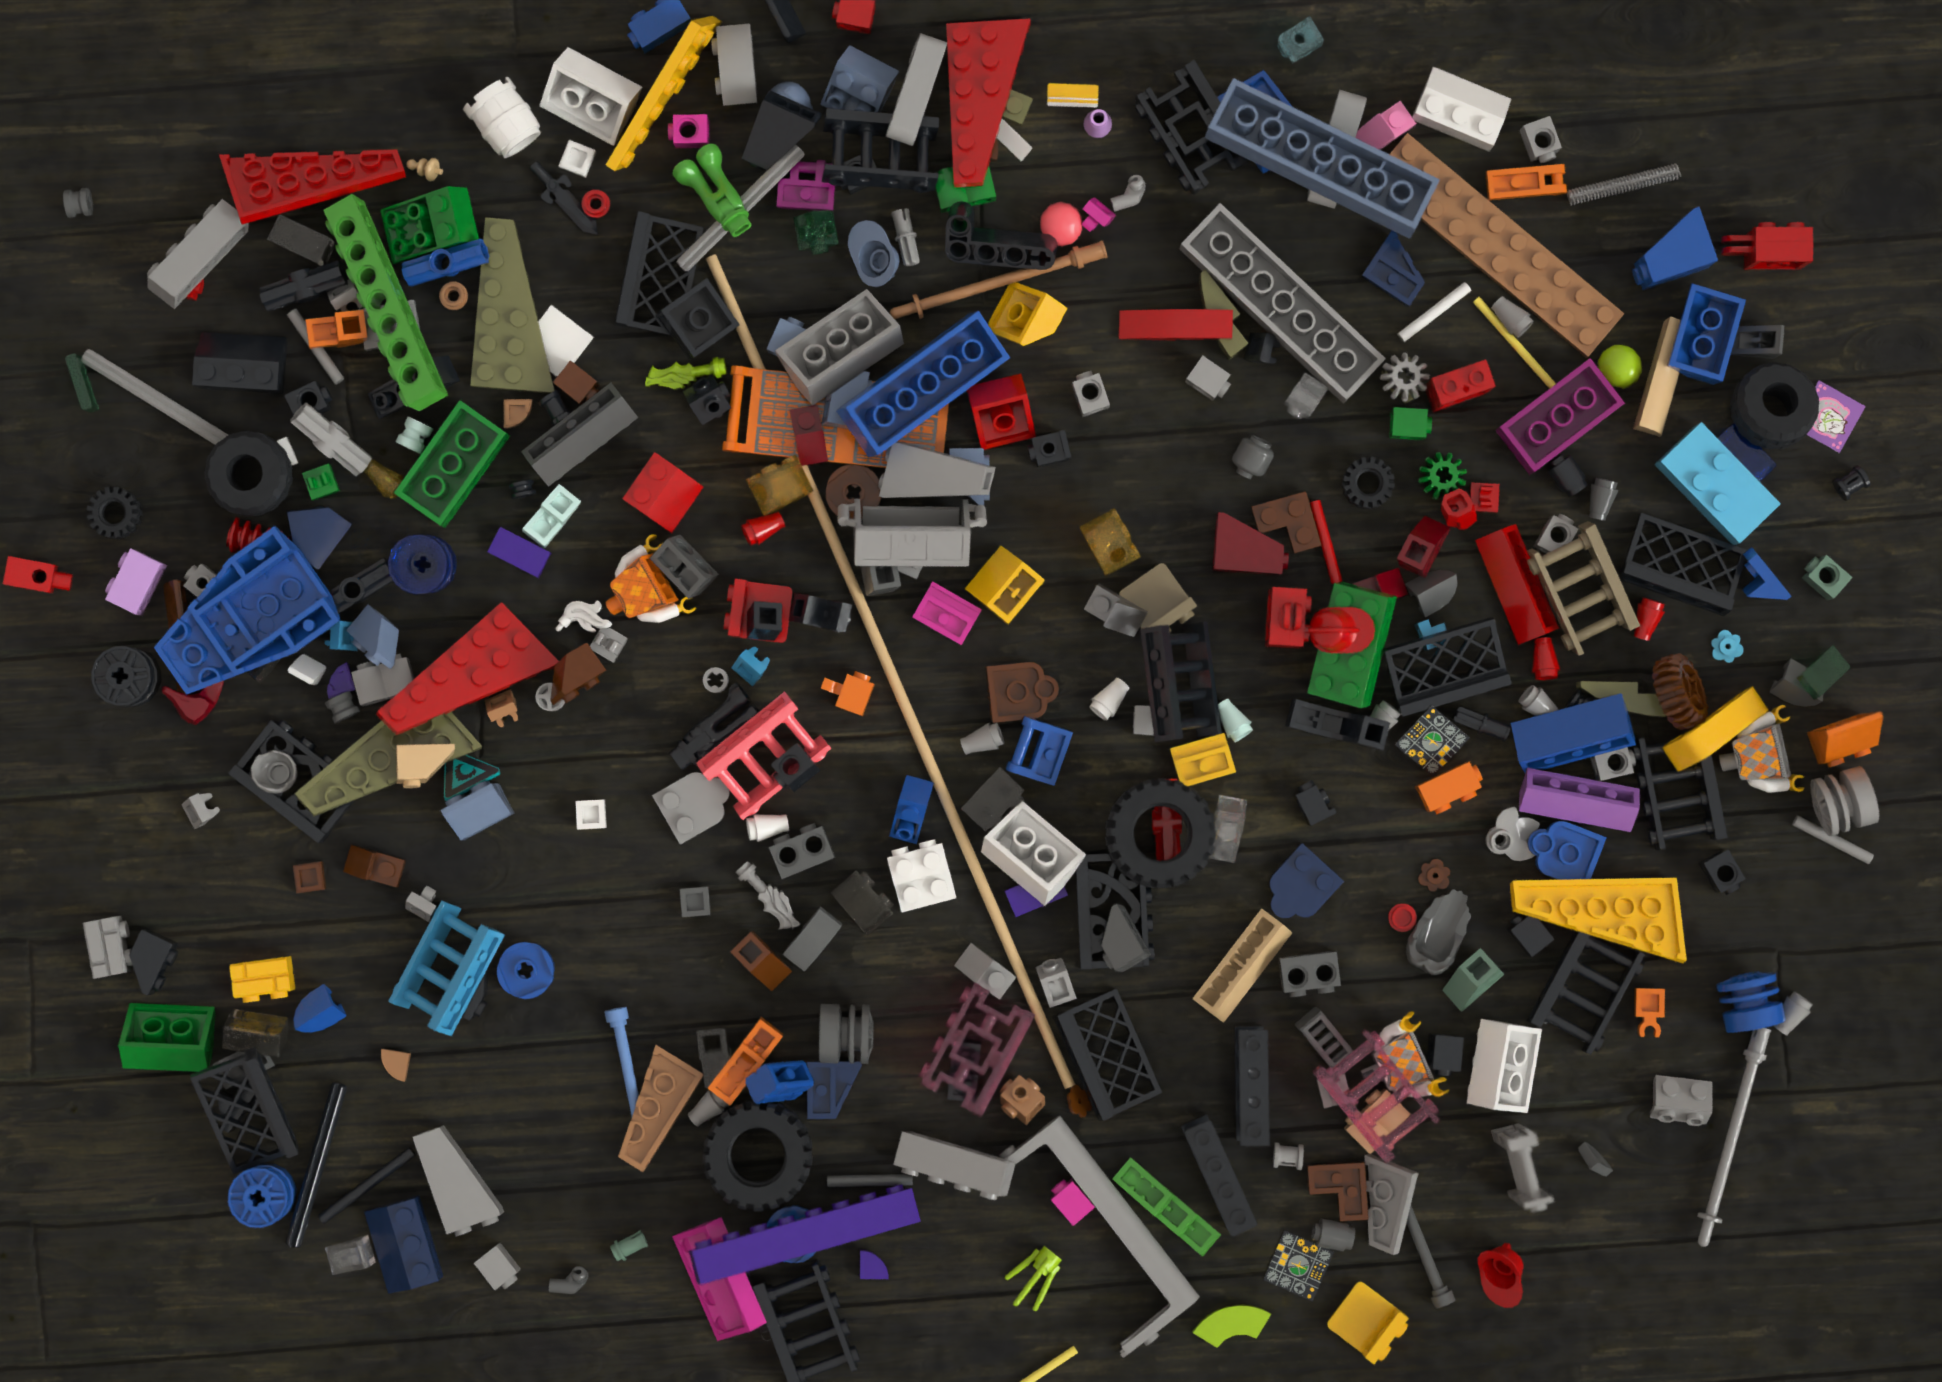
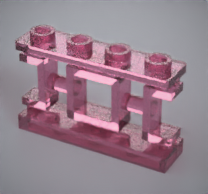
(995, 1059)

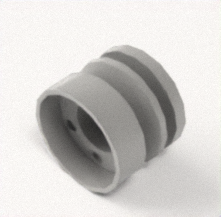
(1846, 800)

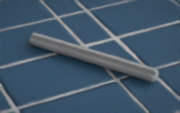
(749, 199)
(153, 397)

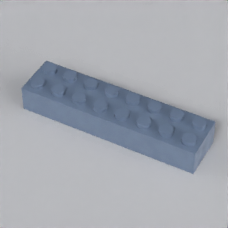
(1321, 158)

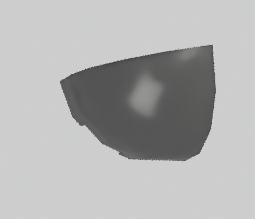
(1433, 591)
(1790, 689)

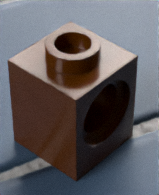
(576, 383)

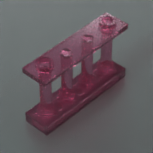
(1366, 1121)

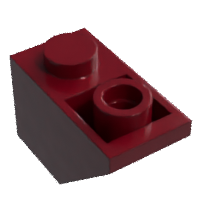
(1422, 546)

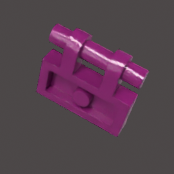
(806, 193)

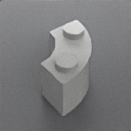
(736, 64)

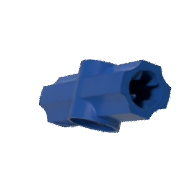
(430, 266)

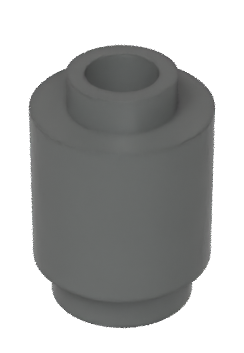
(1333, 1235)

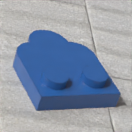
(1566, 850)

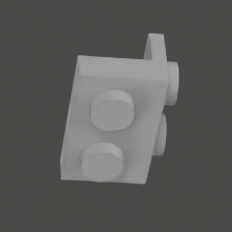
(1681, 1100)

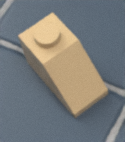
(420, 762)

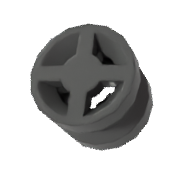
(78, 202)
(342, 707)

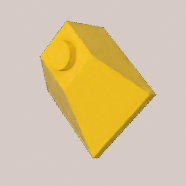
(1026, 315)

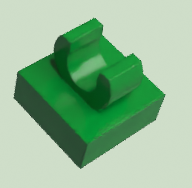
(321, 482)

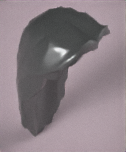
(1439, 933)

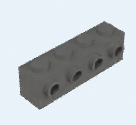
(579, 434)

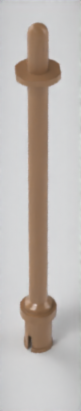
(1077, 257)

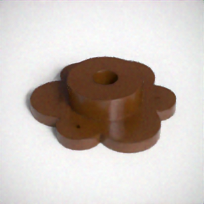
(1426, 877)
(1078, 1101)

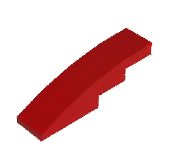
(1175, 324)

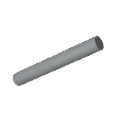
(320, 353)
(1835, 840)

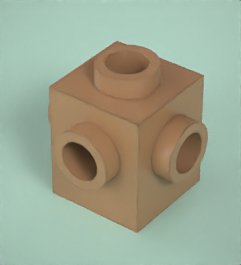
(1021, 1099)

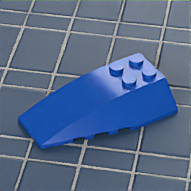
(220, 628)

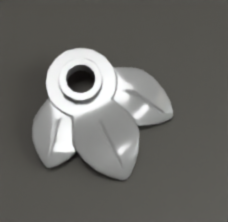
(1515, 833)

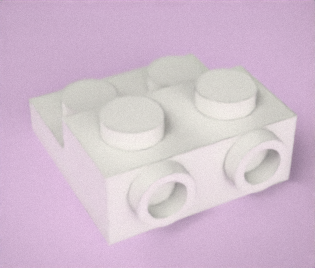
(921, 876)

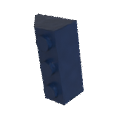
(404, 1245)

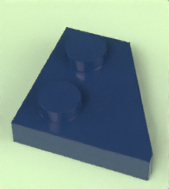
(1394, 271)
(830, 1087)

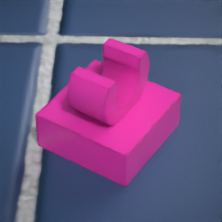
(1098, 214)

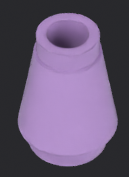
(1097, 129)

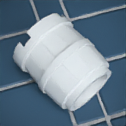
(503, 118)

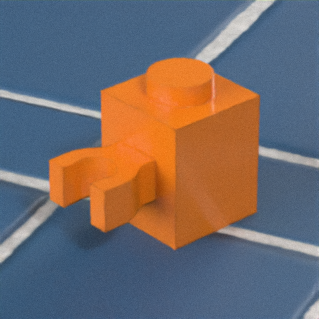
(853, 693)

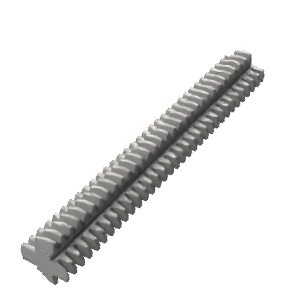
(1579, 194)

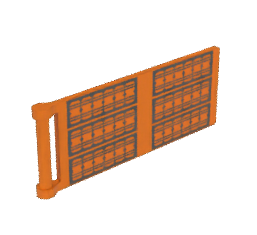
(772, 431)

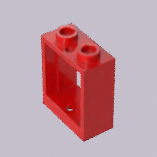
(1459, 385)

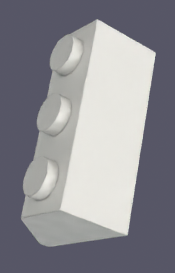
(590, 96)
(1461, 109)
(1032, 853)
(1504, 1066)

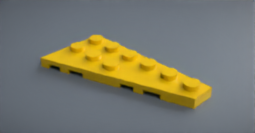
(1623, 911)

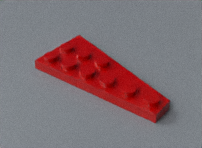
(980, 80)
(478, 665)

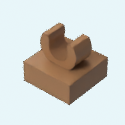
(501, 706)

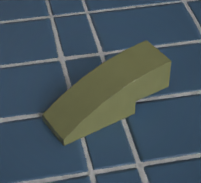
(1214, 298)
(1636, 703)

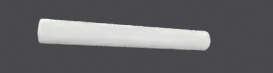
(1434, 312)

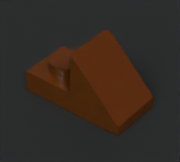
(374, 866)

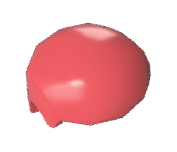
(1061, 222)

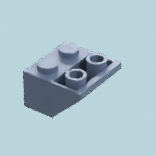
(859, 83)
(478, 810)

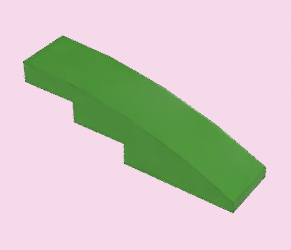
(1166, 1206)

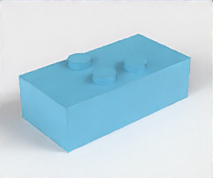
(1717, 484)

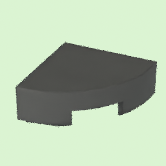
(1594, 1159)

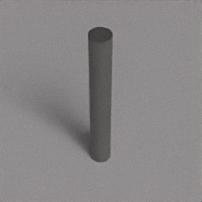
(869, 1180)

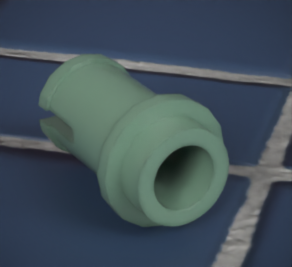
(628, 1245)

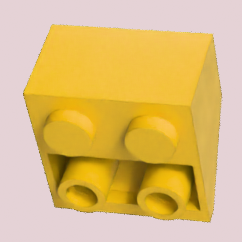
(1004, 584)

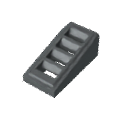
(1311, 1019)

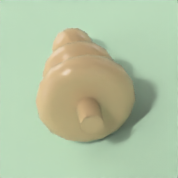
(424, 167)

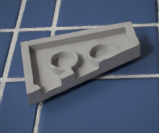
(1390, 1200)

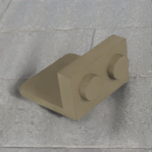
(1160, 597)

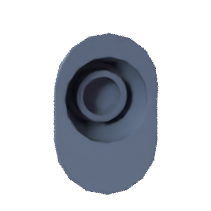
(872, 253)

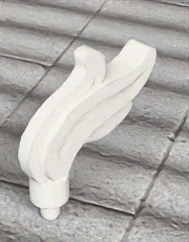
(585, 614)

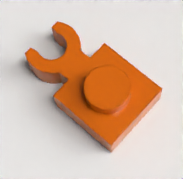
(1649, 1004)

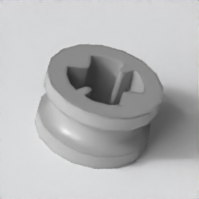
(715, 689)

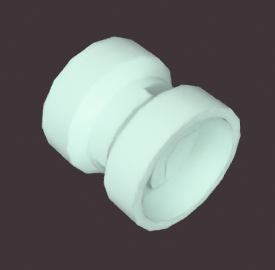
(414, 435)

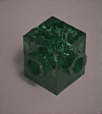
(816, 231)

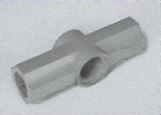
(331, 439)

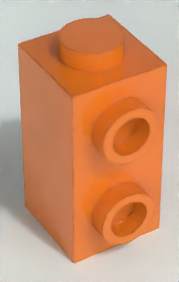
(1450, 786)

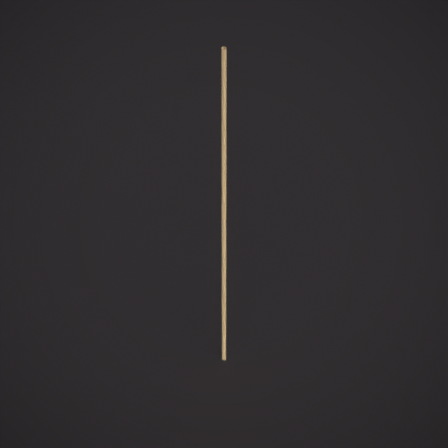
(908, 713)

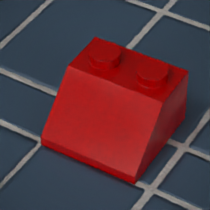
(1001, 411)
(663, 492)

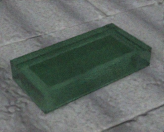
(81, 383)
(1823, 672)

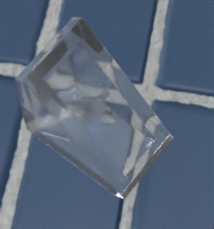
(350, 1255)

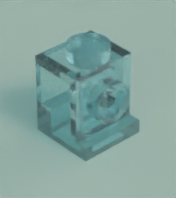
(1295, 51)

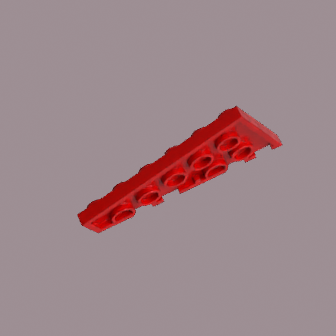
(299, 179)

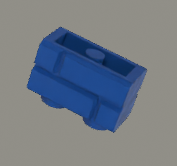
(779, 1081)

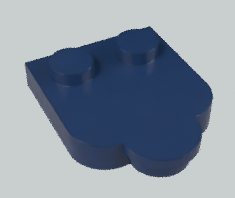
(1302, 884)

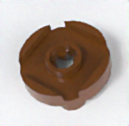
(855, 476)

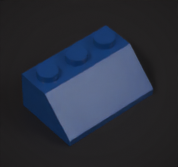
(1706, 334)

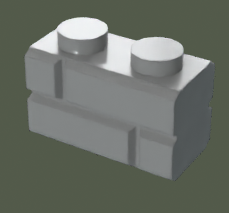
(108, 946)

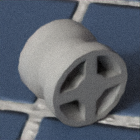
(543, 698)

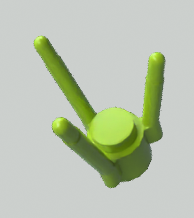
(1045, 1263)

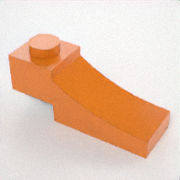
(745, 1060)

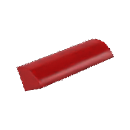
(1516, 585)

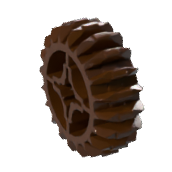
(1680, 691)

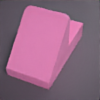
(1386, 126)

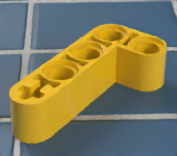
(1716, 729)

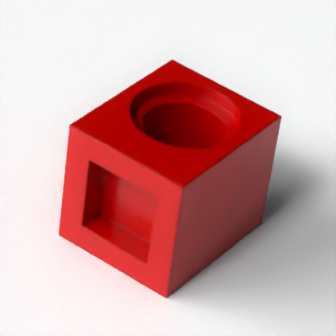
(854, 15)

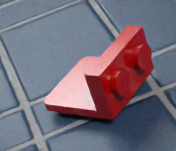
(743, 595)

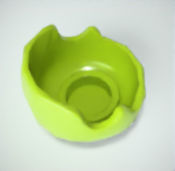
(1620, 366)

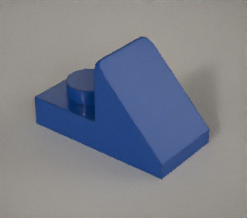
(1767, 583)

